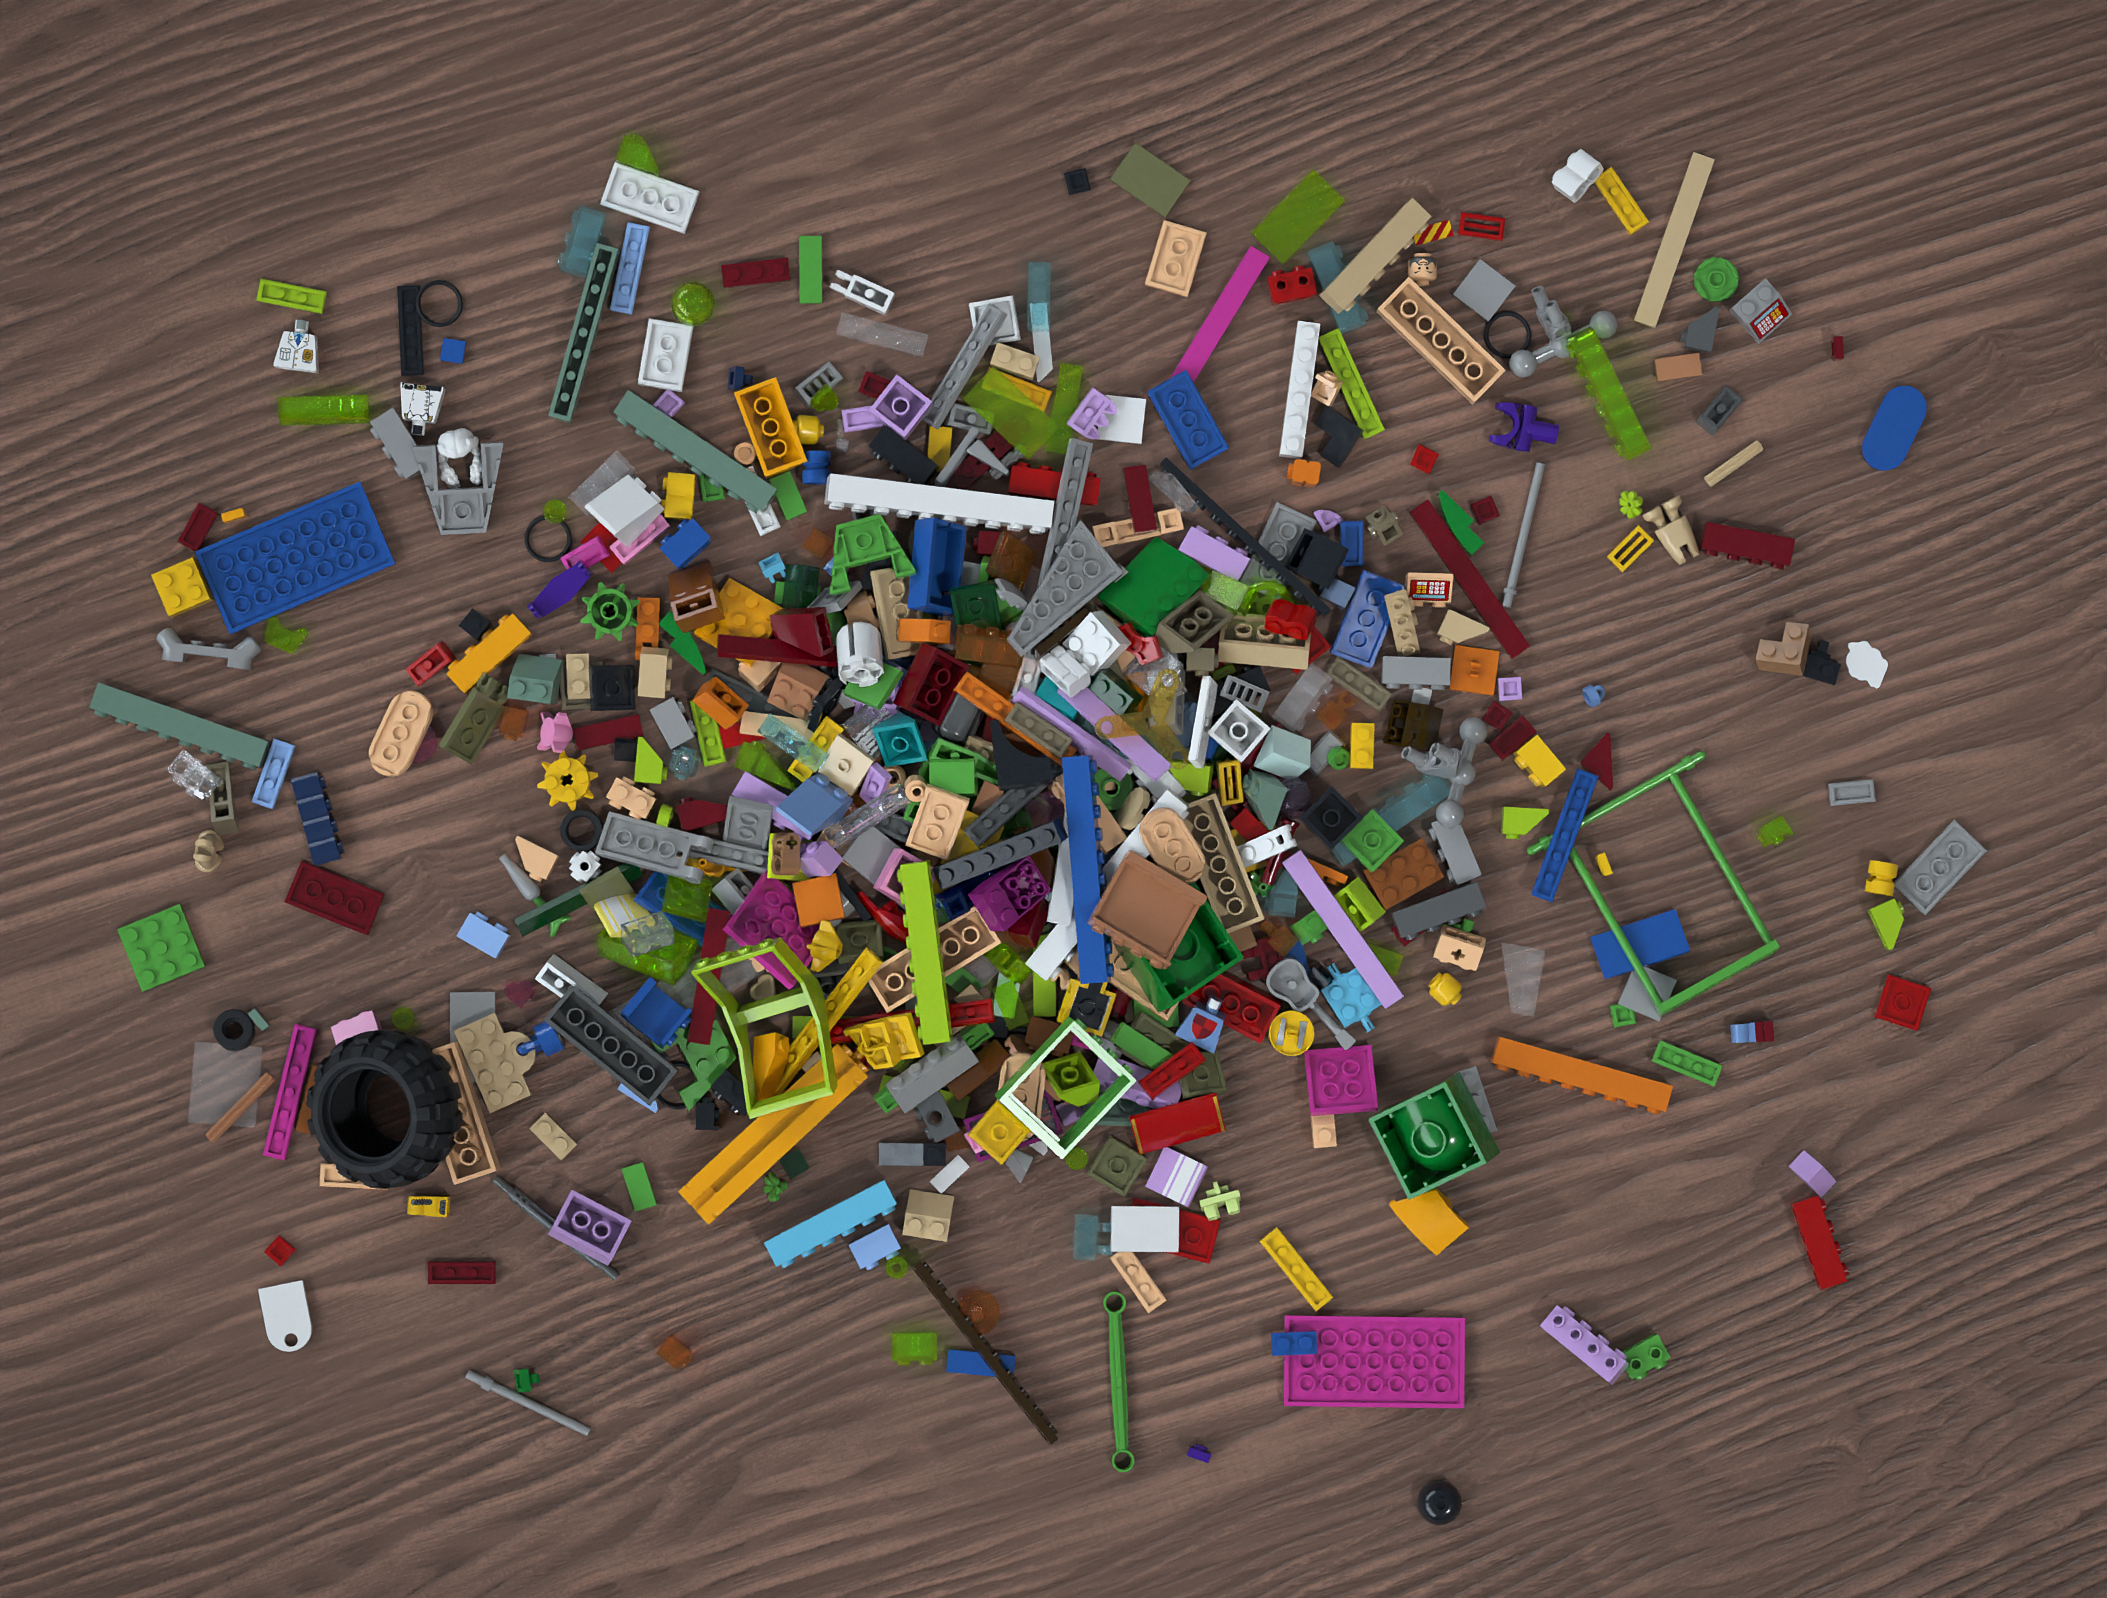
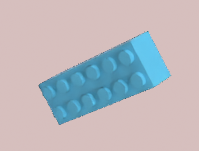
(830, 1223)

